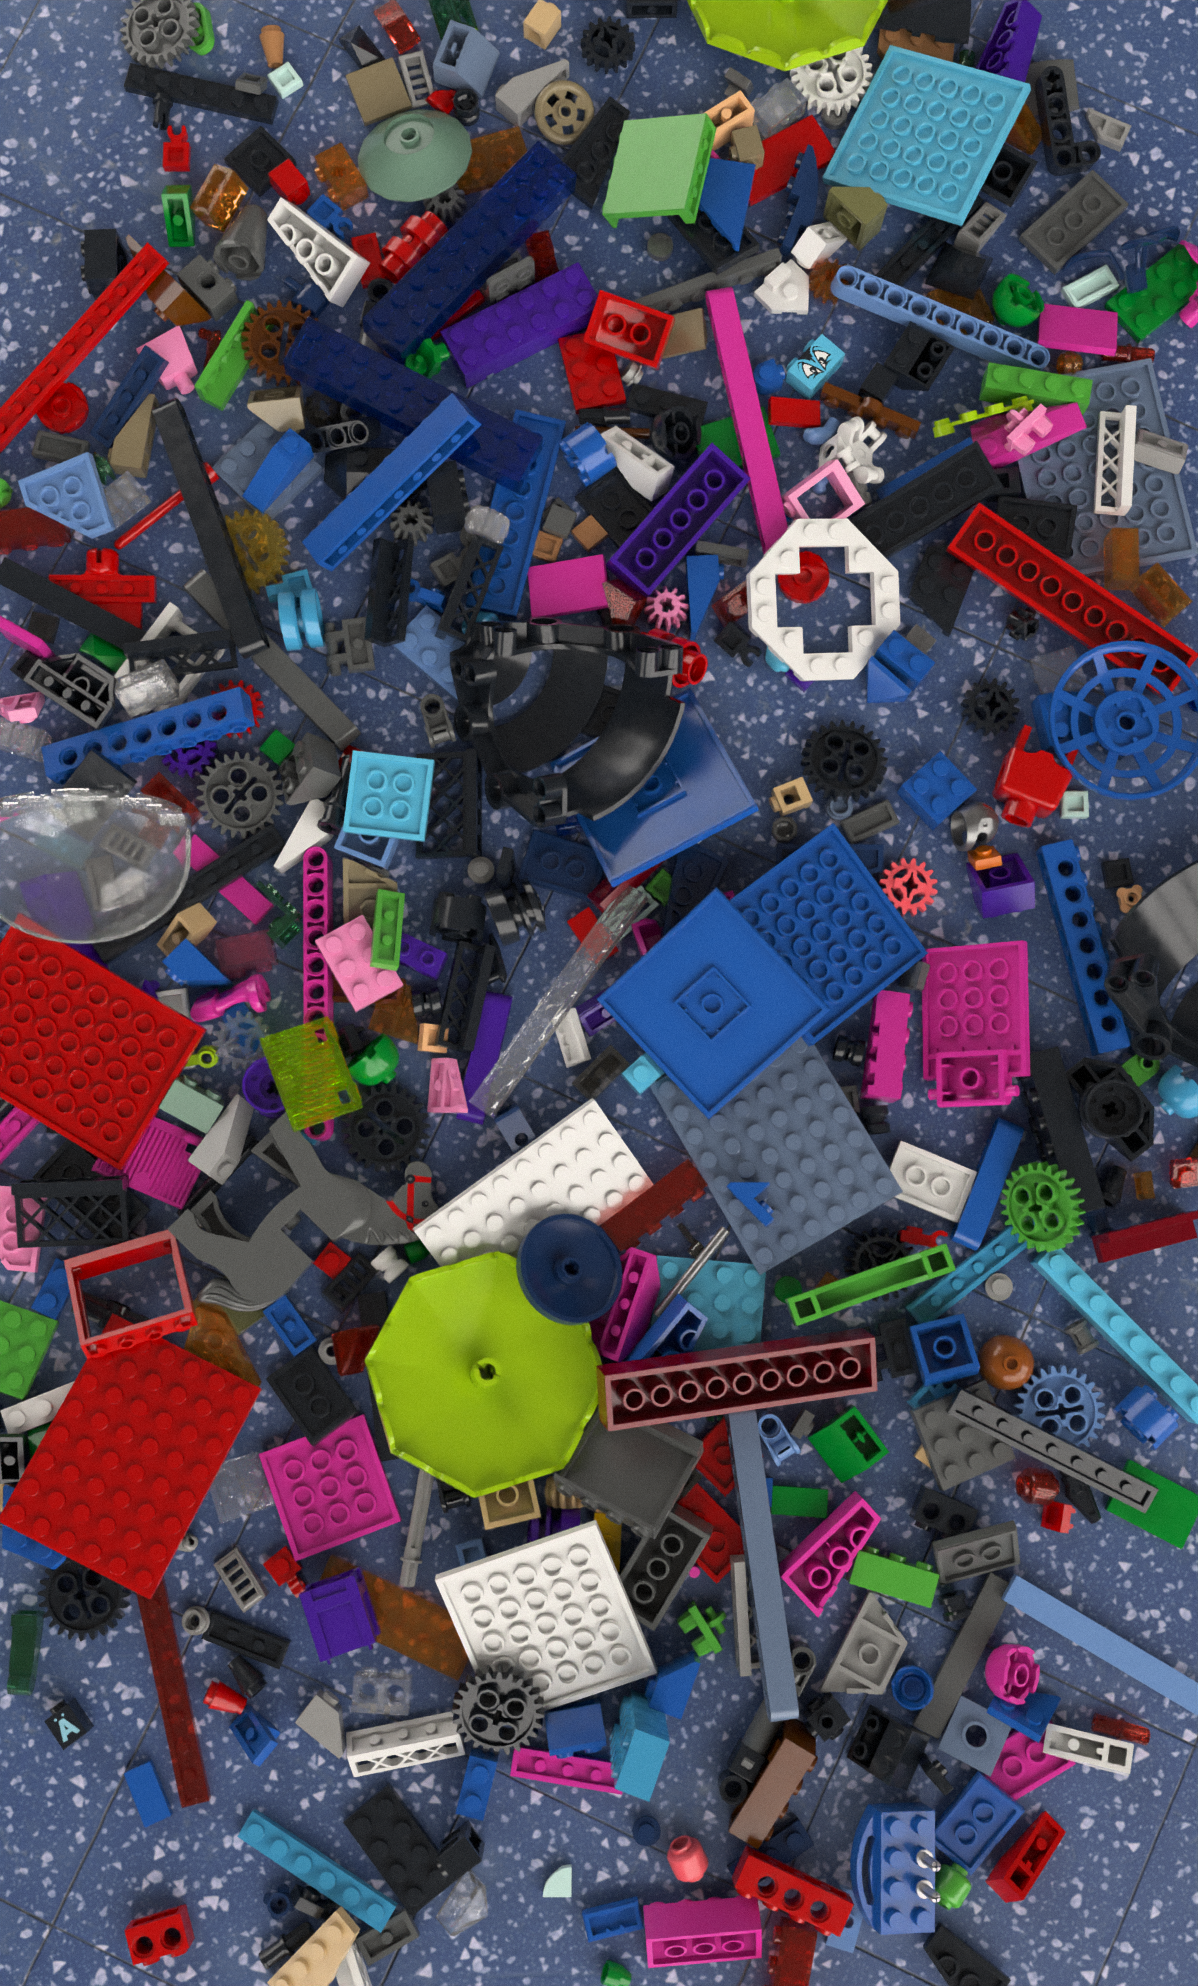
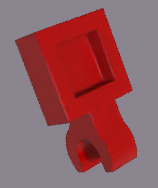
(914, 1236)
(284, 1569)

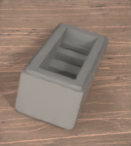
(410, 60)
(968, 239)
(255, 1582)

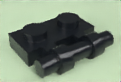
(897, 1349)

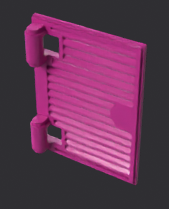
(160, 1164)

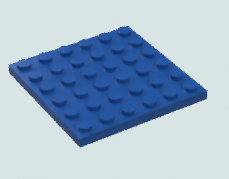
(831, 926)

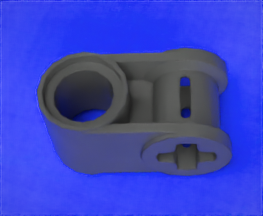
(436, 725)

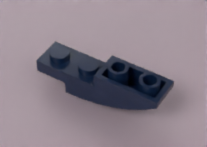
(802, 197)

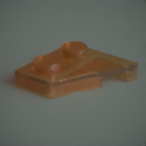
(396, 1020)

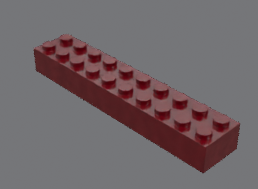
(736, 1379)

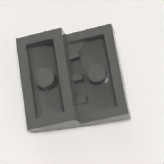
(1068, 69)

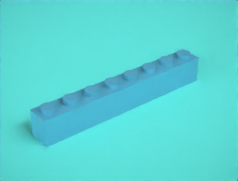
(1120, 1331)

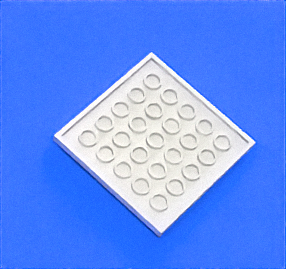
(550, 1613)

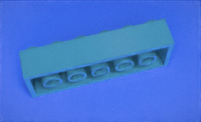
(638, 1746)

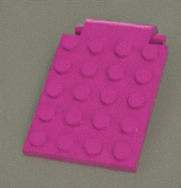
(976, 1023)

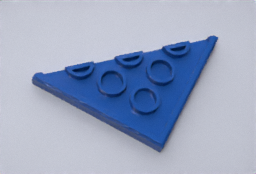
(727, 197)

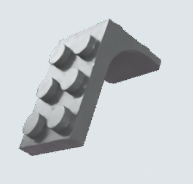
(509, 279)

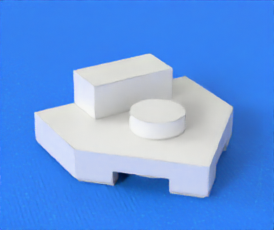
(785, 290)

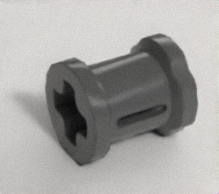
(1081, 1336)

